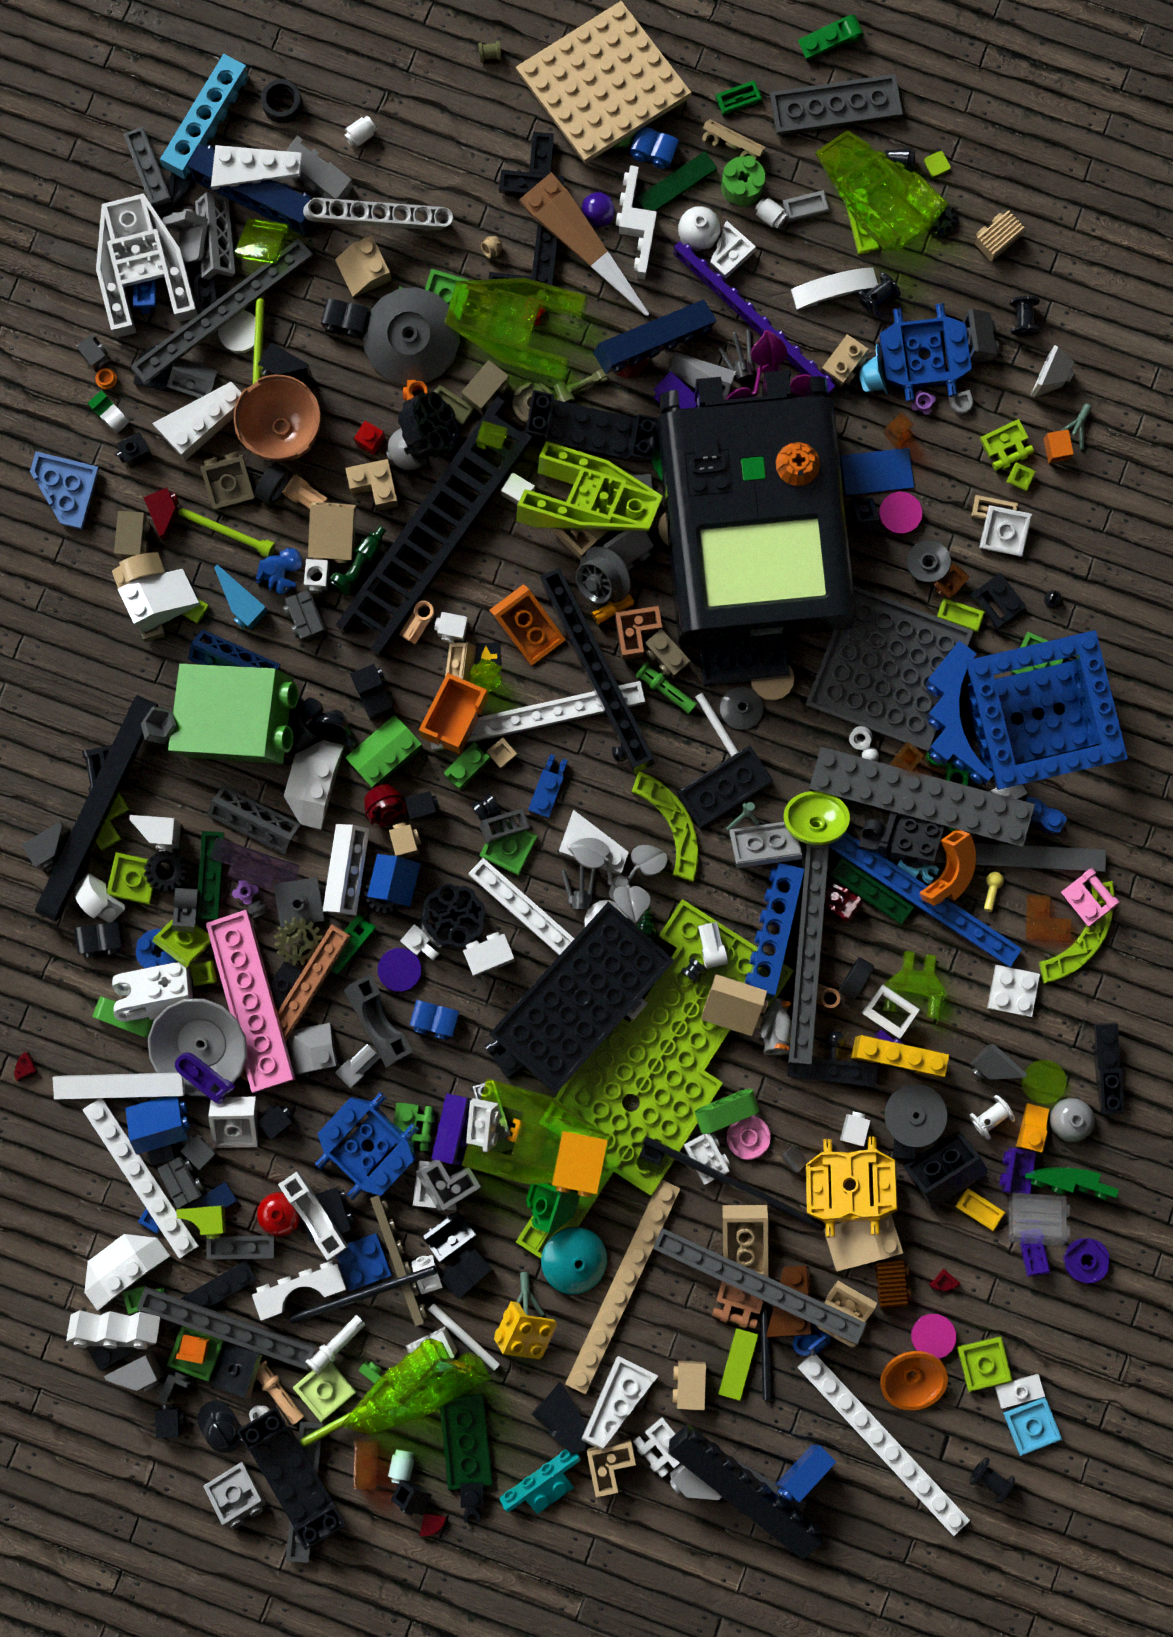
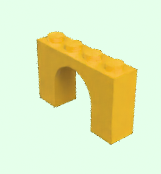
(900, 1055)

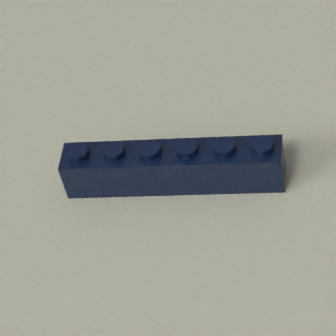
(654, 337)

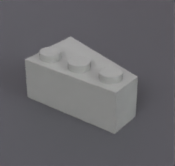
(320, 175)

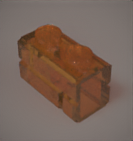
(366, 1463)

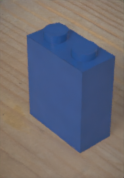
(157, 1123)
(805, 1473)

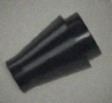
(904, 156)

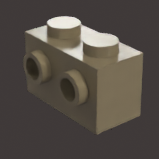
(485, 387)
(131, 534)
(667, 654)

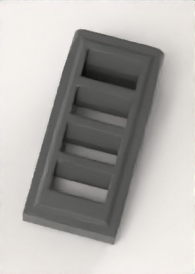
(489, 838)

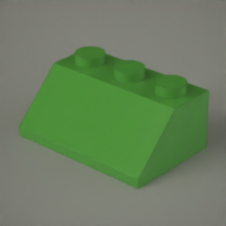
(384, 752)

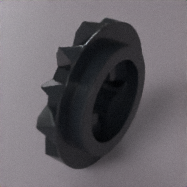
(947, 226)

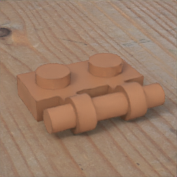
(735, 1297)

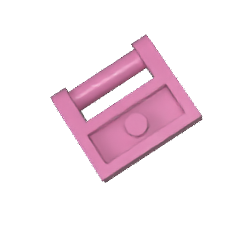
(1084, 902)

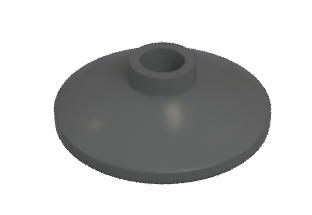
(928, 551)
(741, 719)

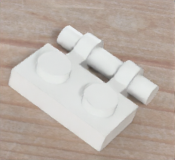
(659, 1435)

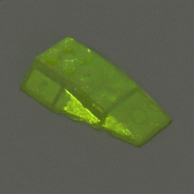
(880, 193)

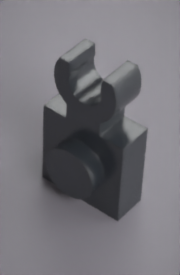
(471, 1498)

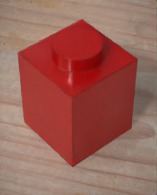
(369, 438)

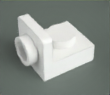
(430, 1283)

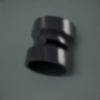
(490, 806)

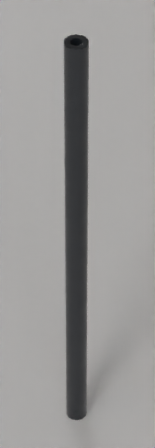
(715, 1174)

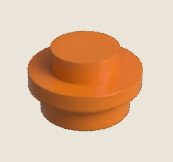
(106, 378)

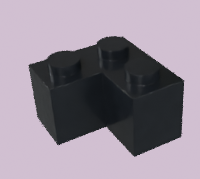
(370, 687)

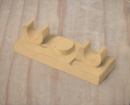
(732, 139)

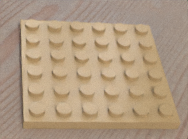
(603, 82)

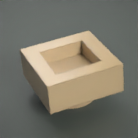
(501, 753)

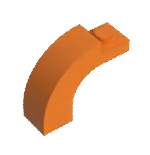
(958, 870)

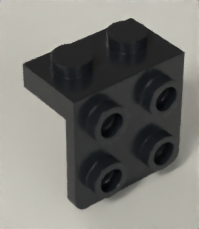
(334, 1204)

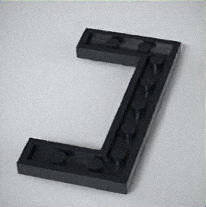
(546, 243)

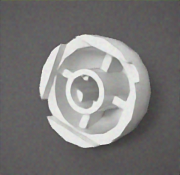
(699, 228)

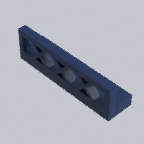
(213, 655)

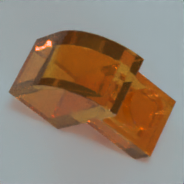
(908, 757)

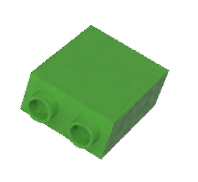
(233, 713)

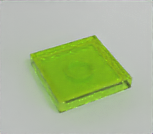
(262, 240)

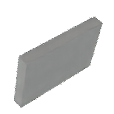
(763, 845)

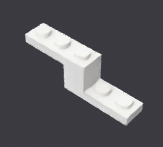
(636, 222)

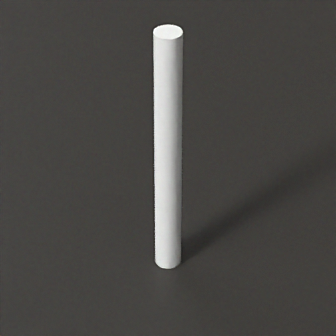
(716, 724)
(464, 1337)

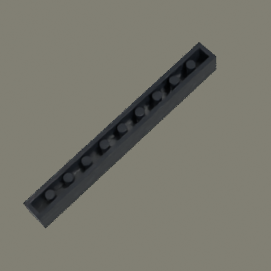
(597, 670)

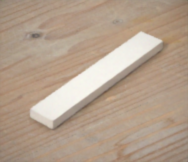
(118, 1085)

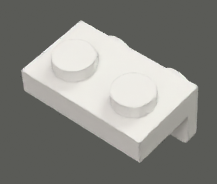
(482, 1124)
(705, 1151)

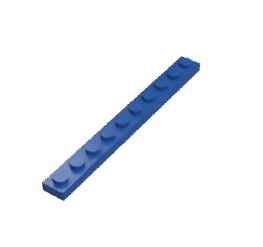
(910, 887)

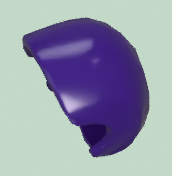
(598, 209)

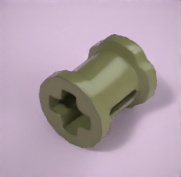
(489, 51)

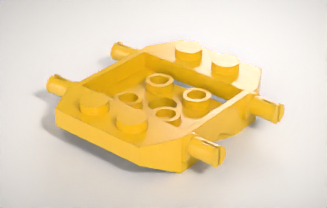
(852, 1204)

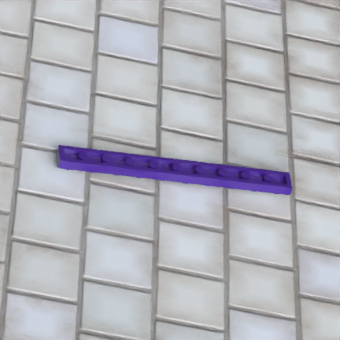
(745, 310)

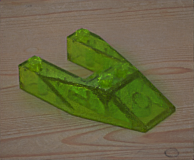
(501, 318)
(537, 1138)

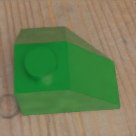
(550, 1207)

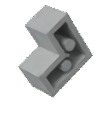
(444, 1189)

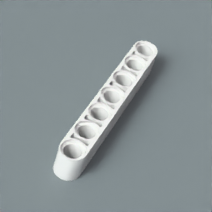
(368, 218)

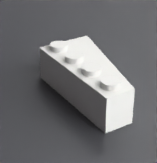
(198, 421)

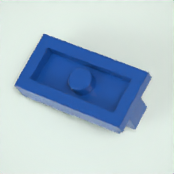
(145, 295)

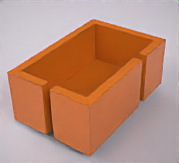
(453, 713)

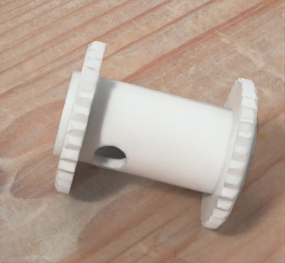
(994, 1115)

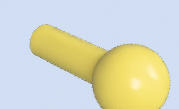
(994, 881)

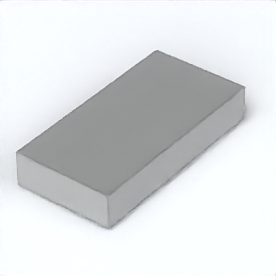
(806, 206)

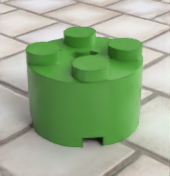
(733, 181)

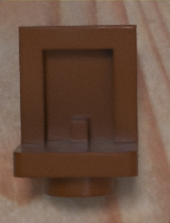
(951, 581)

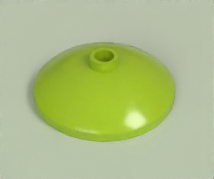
(816, 818)

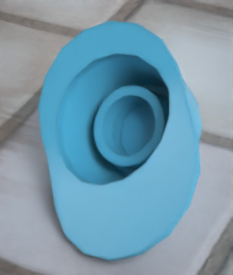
(872, 374)

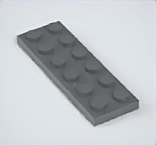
(836, 104)

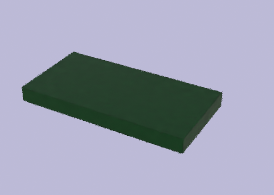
(466, 1441)

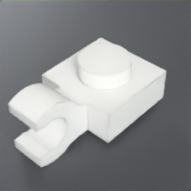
(418, 941)

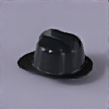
(219, 1426)

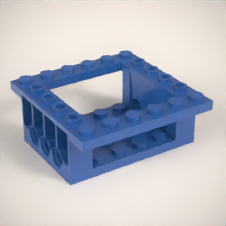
(1077, 685)

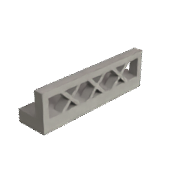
(213, 252)

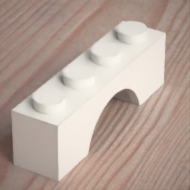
(314, 1215)
(271, 1300)

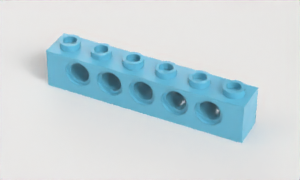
(226, 70)

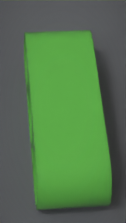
(105, 1012)
(727, 1111)

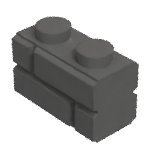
(304, 615)
(181, 1182)

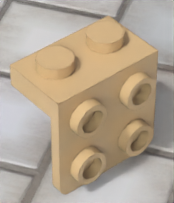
(851, 1303)

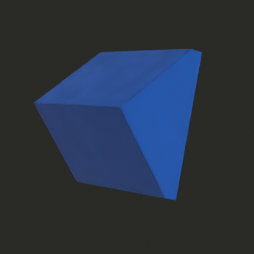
(393, 879)

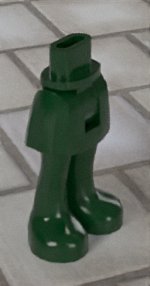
(364, 554)

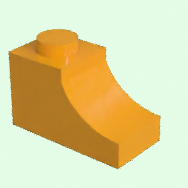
(1033, 1128)

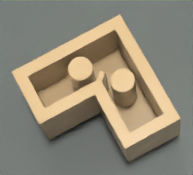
(376, 478)
(605, 1461)

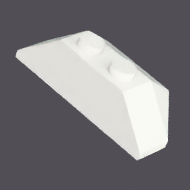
(312, 782)
(121, 1266)

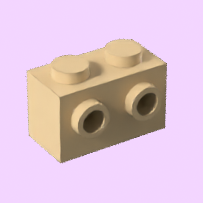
(845, 360)
(405, 840)

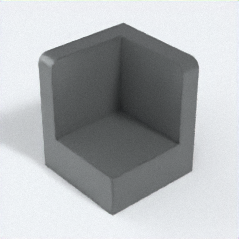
(158, 725)

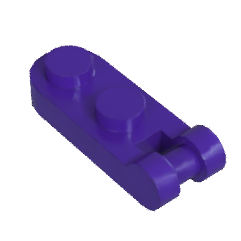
(203, 1077)

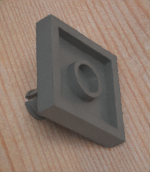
(299, 900)

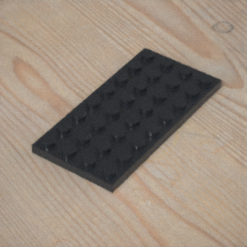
(581, 997)

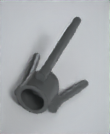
(742, 367)
(581, 898)

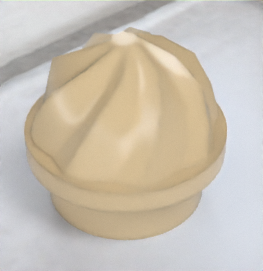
(491, 246)

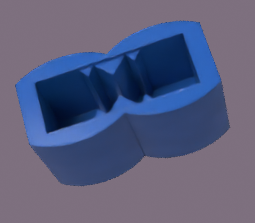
(654, 147)
(1046, 819)
(434, 1019)

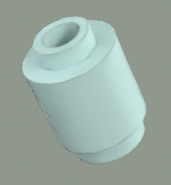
(401, 1466)

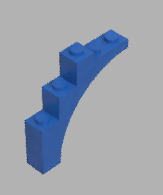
(945, 715)

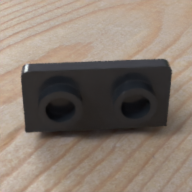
(449, 1237)

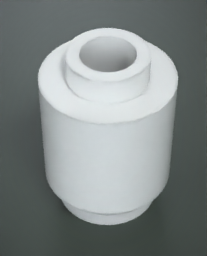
(360, 131)
(771, 212)

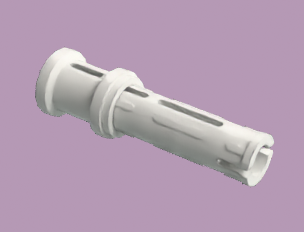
(327, 1352)

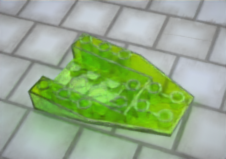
(416, 1388)

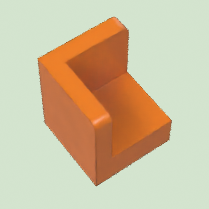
(1058, 446)
(193, 1349)

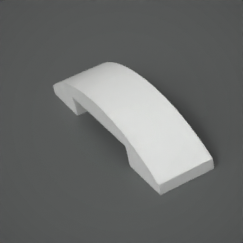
(833, 286)

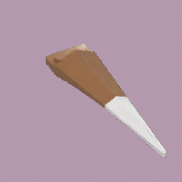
(558, 213)

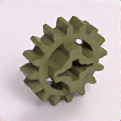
(298, 932)

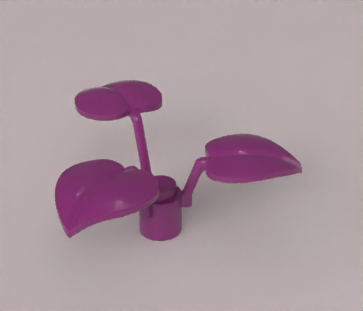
(767, 354)

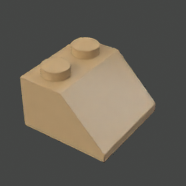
(363, 266)

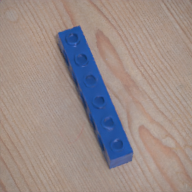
(792, 878)

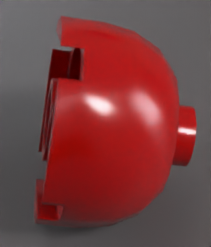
(277, 1215)

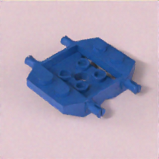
(925, 336)
(353, 1156)

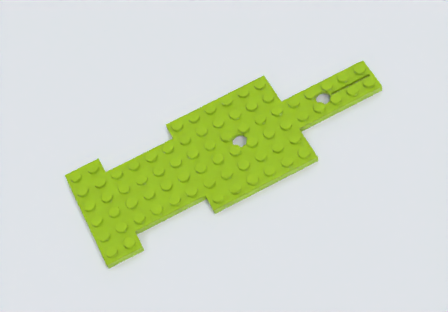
(656, 1059)

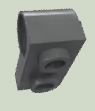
(184, 910)

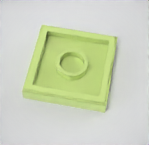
(324, 1392)

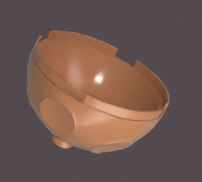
(277, 418)

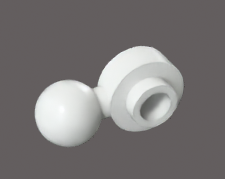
(863, 744)

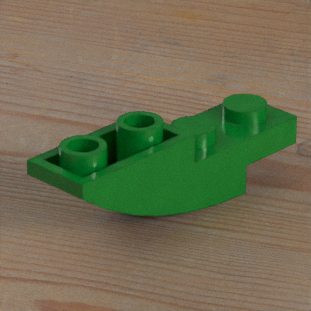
(1068, 1179)

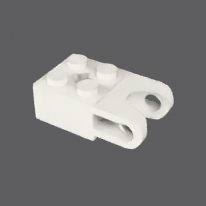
(150, 990)

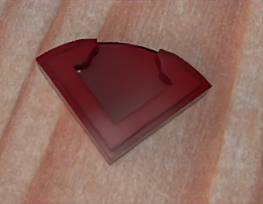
(24, 1066)
(944, 1281)
(431, 1524)

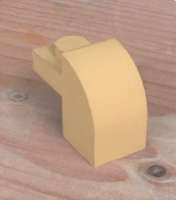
(137, 567)

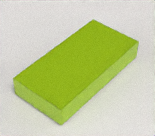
(960, 614)

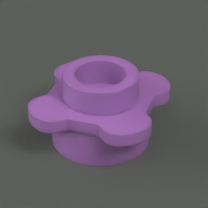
(927, 398)
(251, 891)

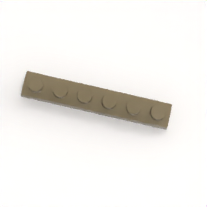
(396, 1249)

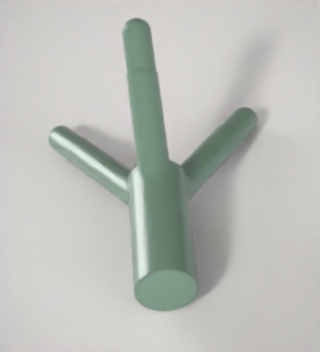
(1079, 422)
(747, 812)
(525, 1294)

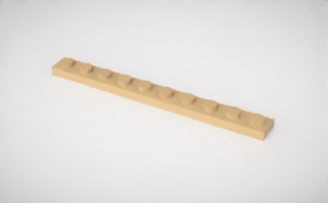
(622, 1286)

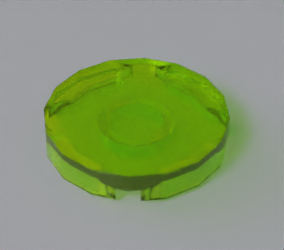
(1044, 1082)

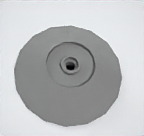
(187, 1022)

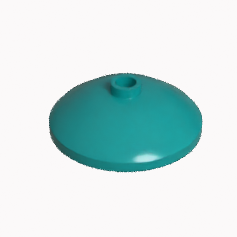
(564, 1250)

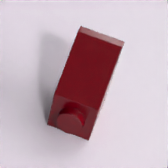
(162, 510)

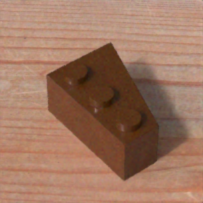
(787, 1324)

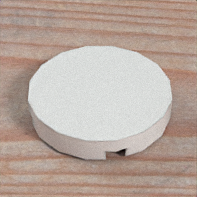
(239, 333)

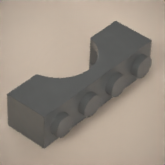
(366, 1002)

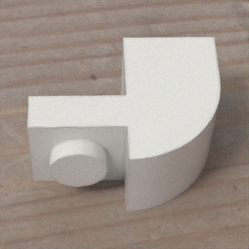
(95, 901)

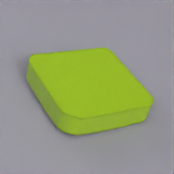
(937, 164)

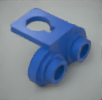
(811, 1344)

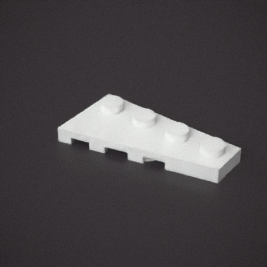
(247, 165)
(618, 1398)

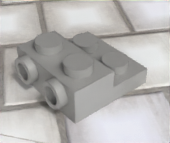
(235, 1496)

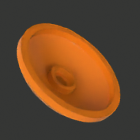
(917, 1388)

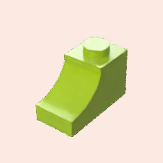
(208, 1219)

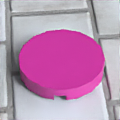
(900, 513)
(933, 1335)

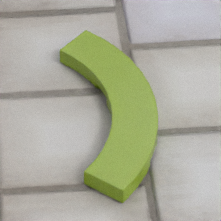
(678, 820)
(1082, 948)

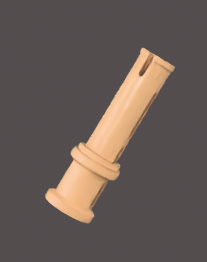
(271, 1384)

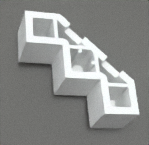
(113, 1330)

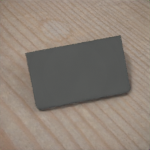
(191, 378)

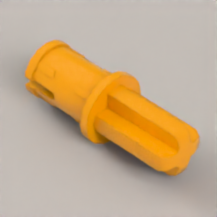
(611, 608)

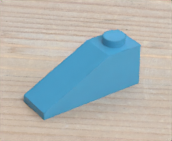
(242, 604)

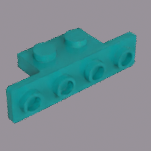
(543, 1485)

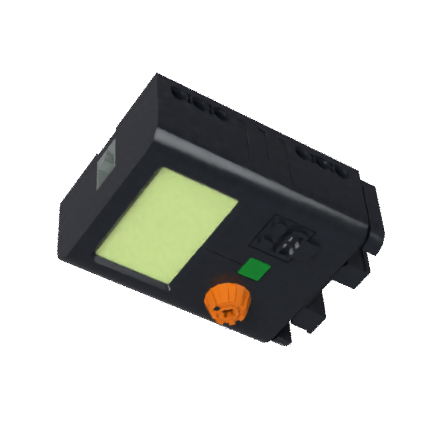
(755, 512)

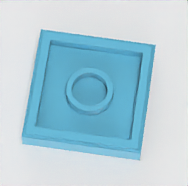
(1032, 1426)

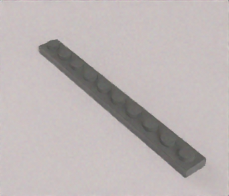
(221, 312)
(808, 954)
(760, 1286)

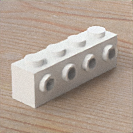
(346, 869)

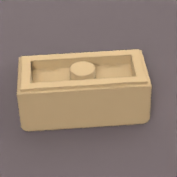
(460, 660)

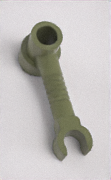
(565, 393)

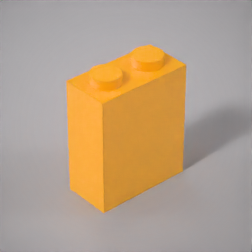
(579, 1163)

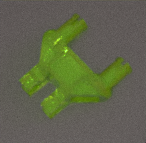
(917, 982)

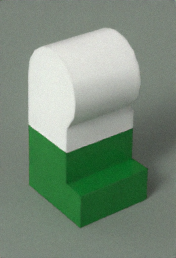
(108, 412)

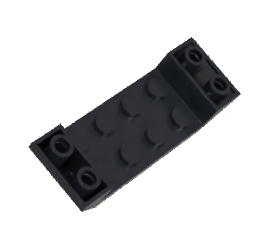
(591, 429)
(291, 1477)

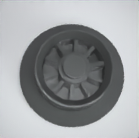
(603, 576)
(915, 1115)

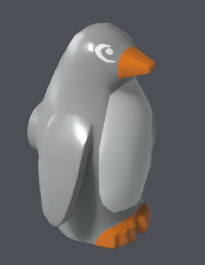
(776, 1028)

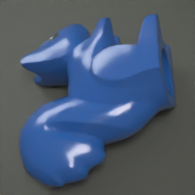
(274, 569)

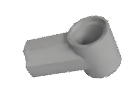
(353, 1070)

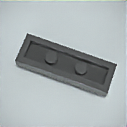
(241, 1247)

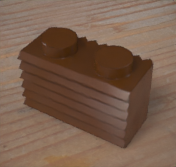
(892, 1283)

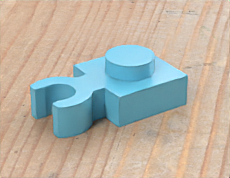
(923, 871)

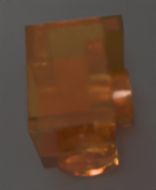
(899, 430)

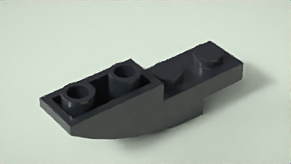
(1107, 1068)

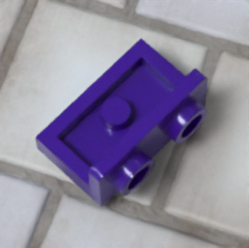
(1017, 1163)

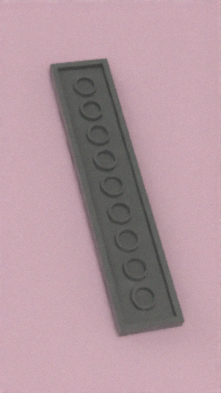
(922, 796)

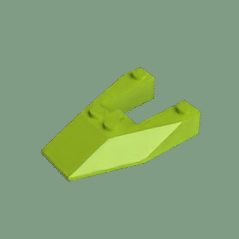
(600, 496)

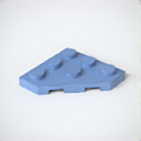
(66, 486)

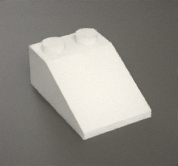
(158, 598)

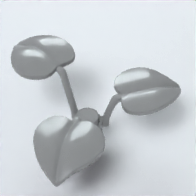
(649, 859)

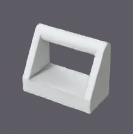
(882, 1021)

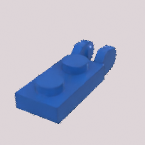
(547, 788)

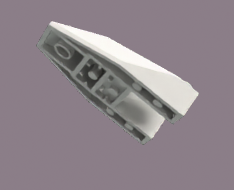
(135, 250)

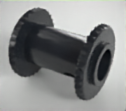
(879, 294)
(1025, 316)
(992, 1480)

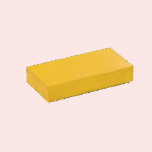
(980, 1209)

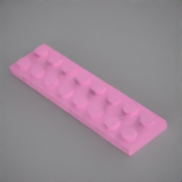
(250, 1000)

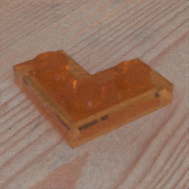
(1039, 924)

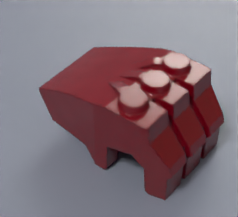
(842, 902)

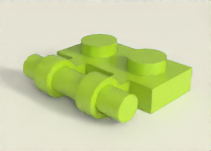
(1004, 438)

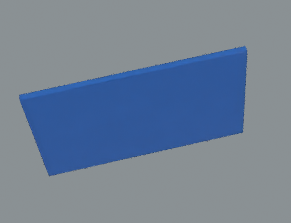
(877, 471)

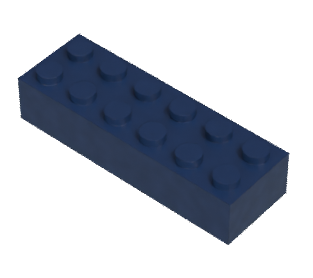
(266, 198)

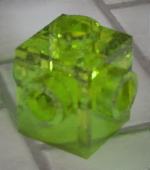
(486, 675)

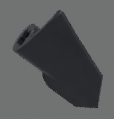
(562, 1419)

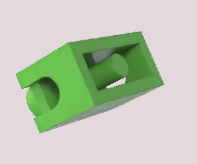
(467, 766)

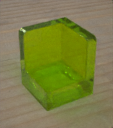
(491, 435)

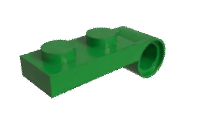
(831, 36)

